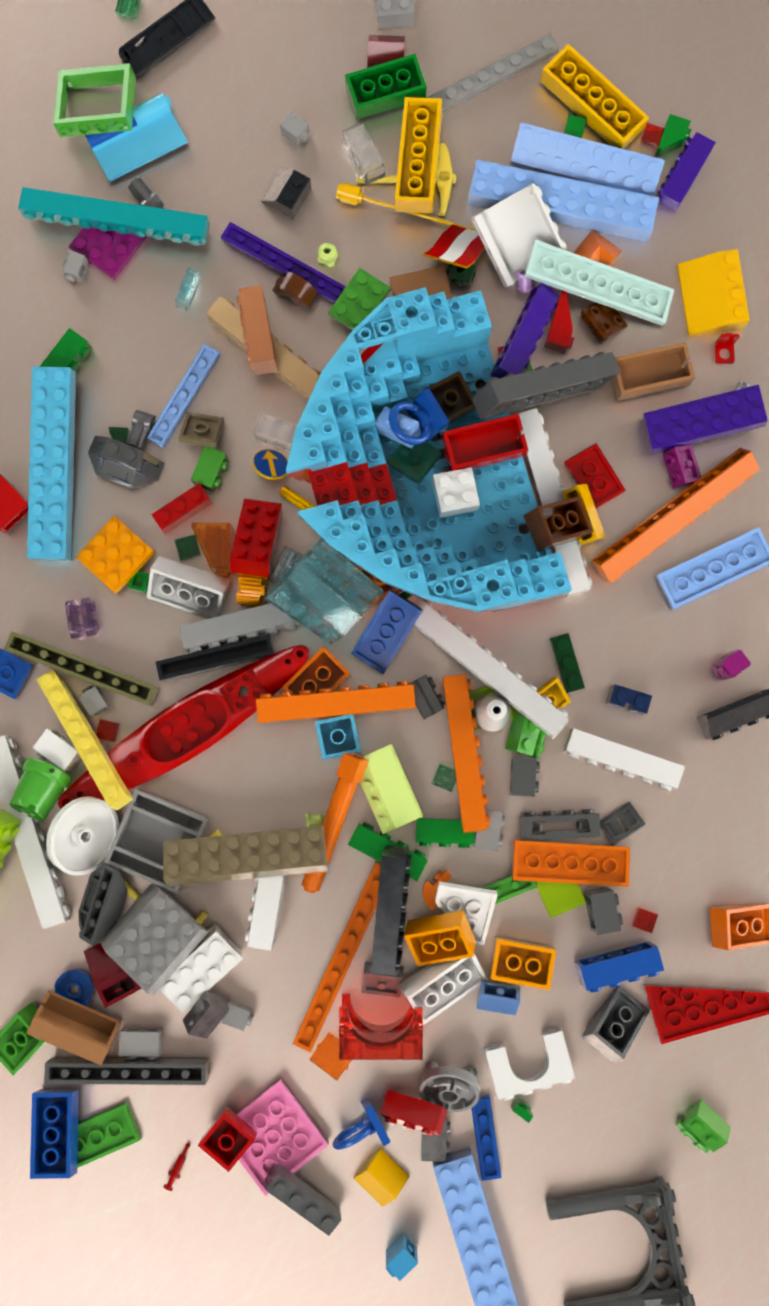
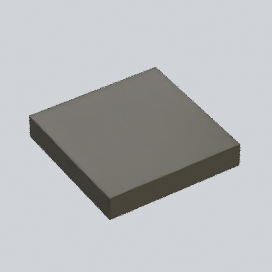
(201, 429)

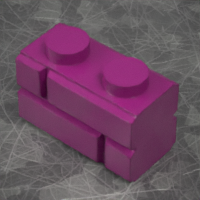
(730, 665)

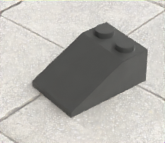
(616, 1025)

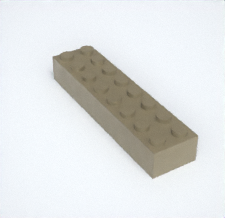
(244, 856)

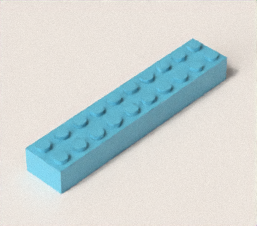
(51, 463)

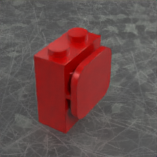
(12, 505)

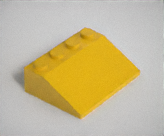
(713, 293)

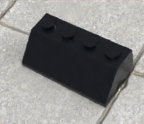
(735, 715)

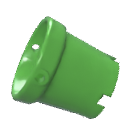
(39, 789)

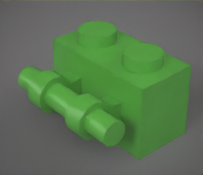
(525, 737)
(704, 1127)

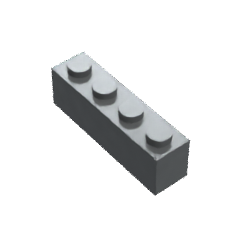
(303, 1199)

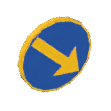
(270, 464)

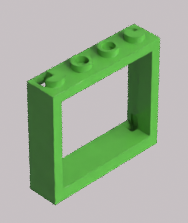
(90, 78)

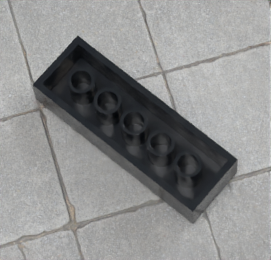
(390, 907)

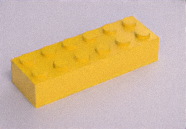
(594, 98)
(418, 155)

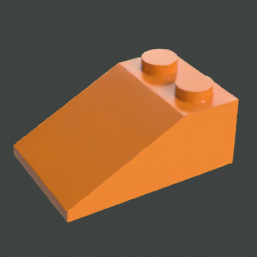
(739, 925)

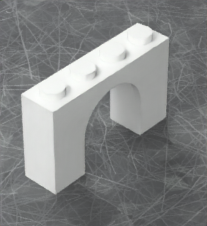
(556, 1069)

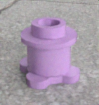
(524, 284)

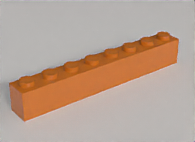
(336, 702)
(464, 753)

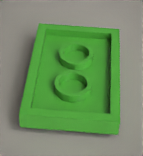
(359, 299)

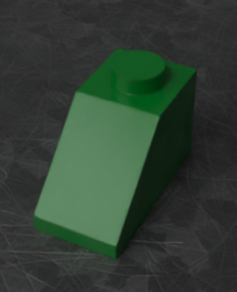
(674, 133)

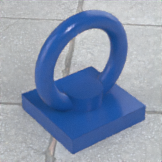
(425, 411)
(368, 1124)

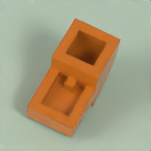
(429, 889)

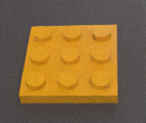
(115, 554)

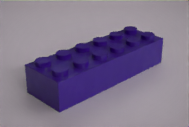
(705, 419)

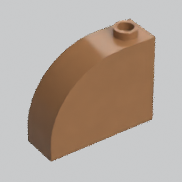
(432, 278)

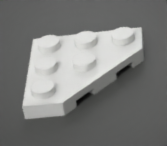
(476, 903)

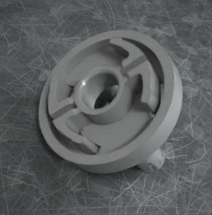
(449, 1087)

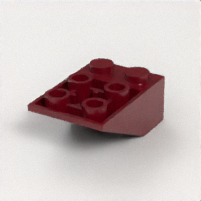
(108, 977)

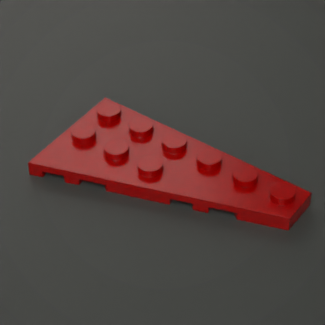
(693, 1010)

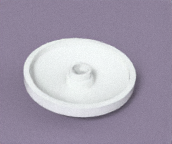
(82, 835)

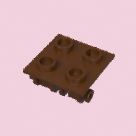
(603, 319)

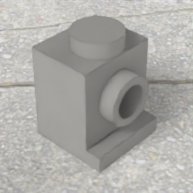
(75, 266)

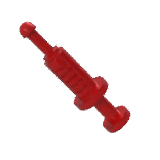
(176, 1169)

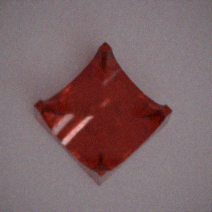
(379, 1042)

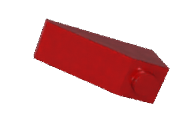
(561, 328)

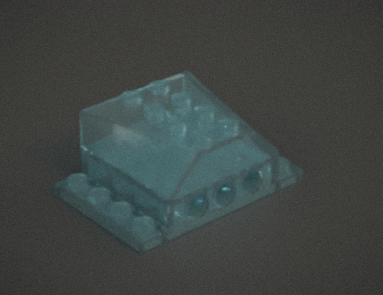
(324, 592)

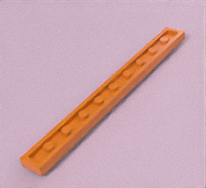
(339, 962)

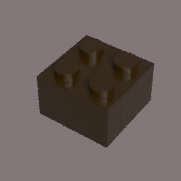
(453, 397)

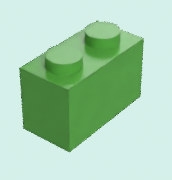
(210, 468)

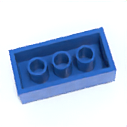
(618, 966)
(54, 1133)

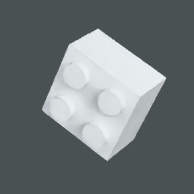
(455, 492)
(57, 749)

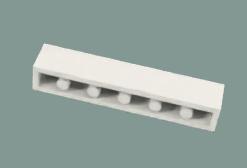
(623, 758)

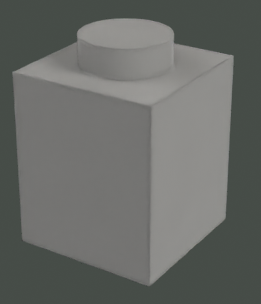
(295, 129)
(94, 700)
(238, 1015)

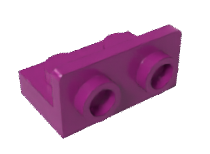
(682, 465)

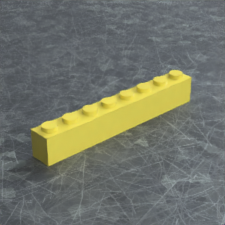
(84, 740)

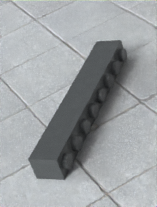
(123, 1071)

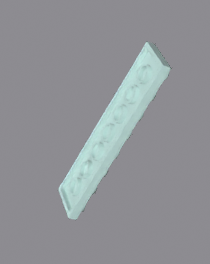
(599, 282)

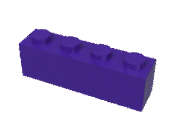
(686, 171)

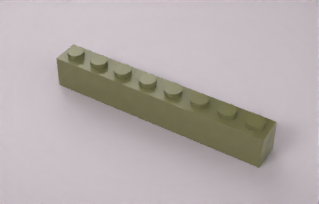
(81, 668)

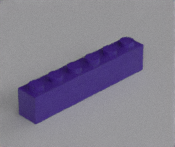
(526, 332)

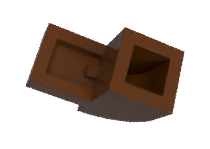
(295, 288)

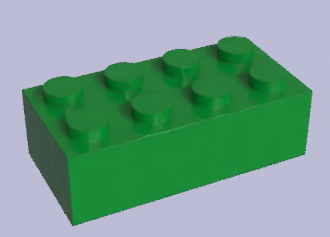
(385, 86)

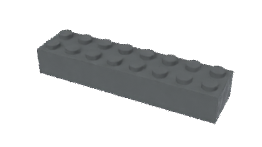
(545, 384)

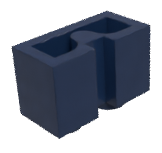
(621, 696)

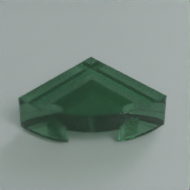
(119, 433)

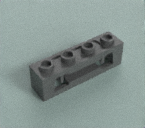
(591, 823)

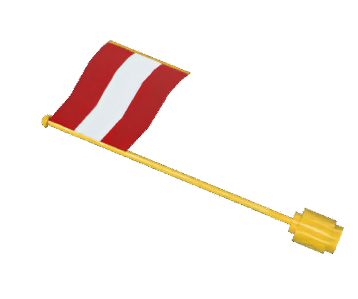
(455, 246)

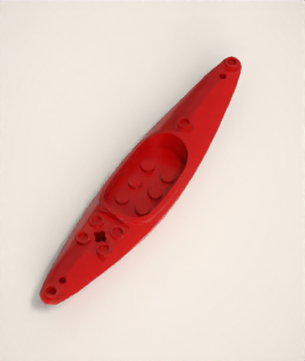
(193, 723)

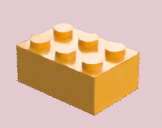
(440, 938)
(522, 963)

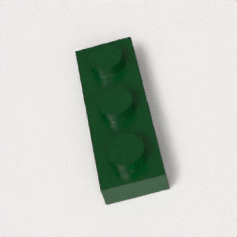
(567, 663)

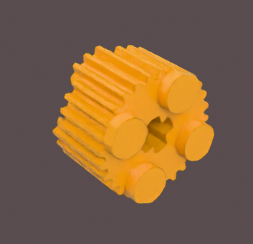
(251, 590)

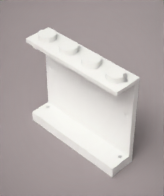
(511, 229)

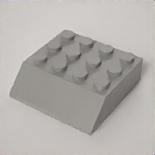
(142, 832)
(153, 938)

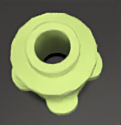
(327, 259)
(314, 820)

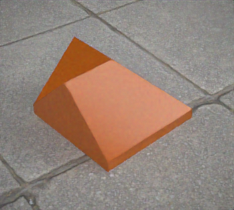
(598, 249)

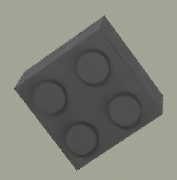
(603, 910)

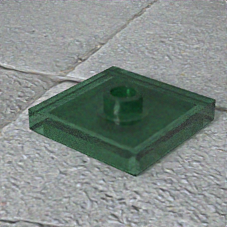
(414, 462)

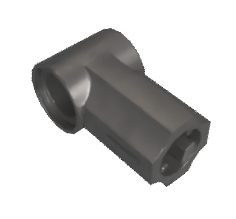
(144, 194)
(141, 425)

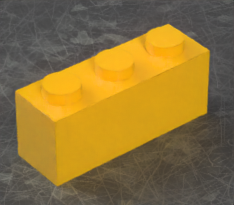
(589, 507)

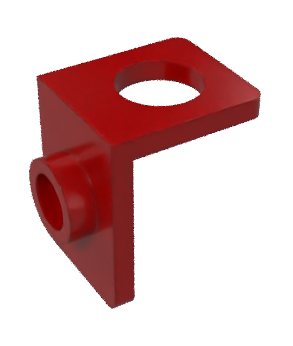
(727, 342)

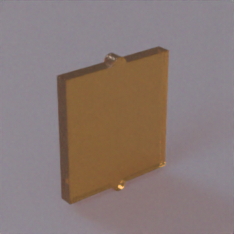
(327, 1057)

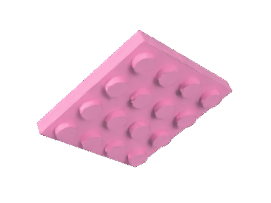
(283, 1136)

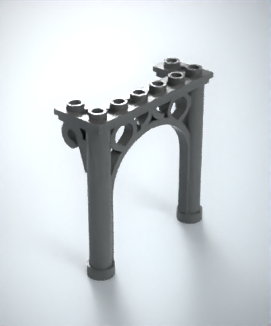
(649, 1195)

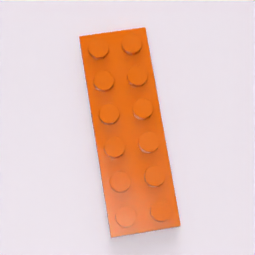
(570, 863)

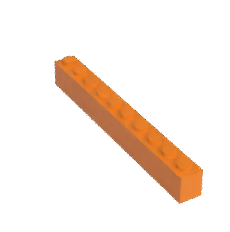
(676, 515)

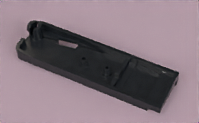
(166, 35)

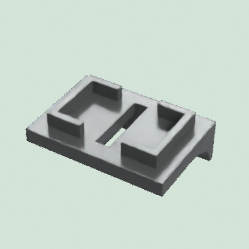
(614, 830)

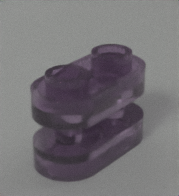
(89, 624)

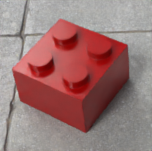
(227, 1139)

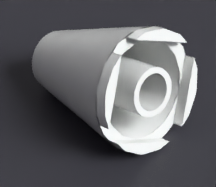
(486, 717)

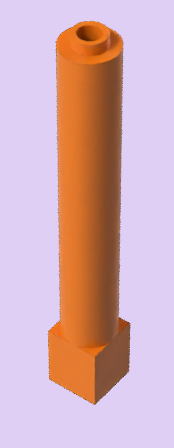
(350, 773)

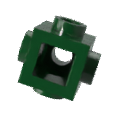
(464, 278)

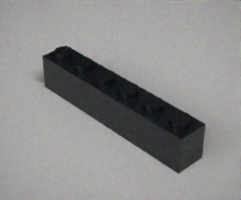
(215, 658)

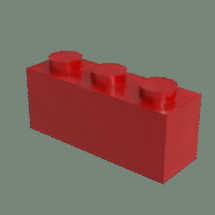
(182, 508)
(413, 1113)

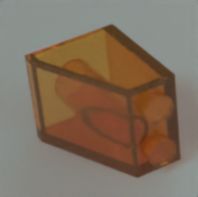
(216, 543)

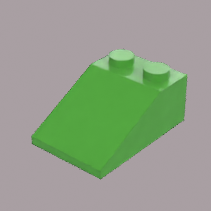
(15, 1044)

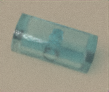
(188, 289)

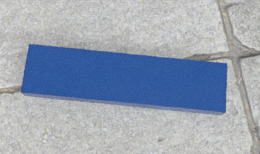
(486, 1139)

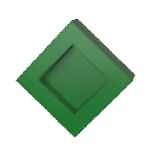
(139, 582)
(522, 1109)

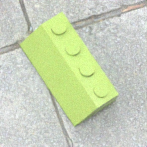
(389, 790)

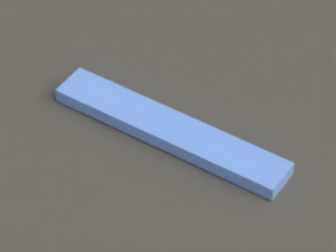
(183, 396)

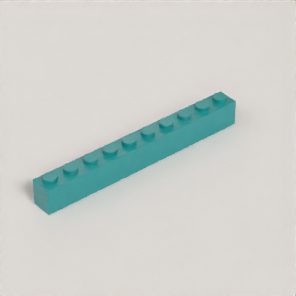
(114, 216)

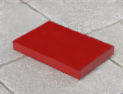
(593, 469)

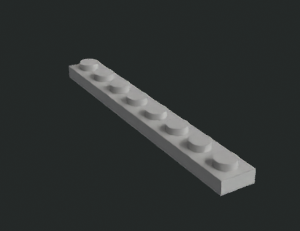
(497, 72)

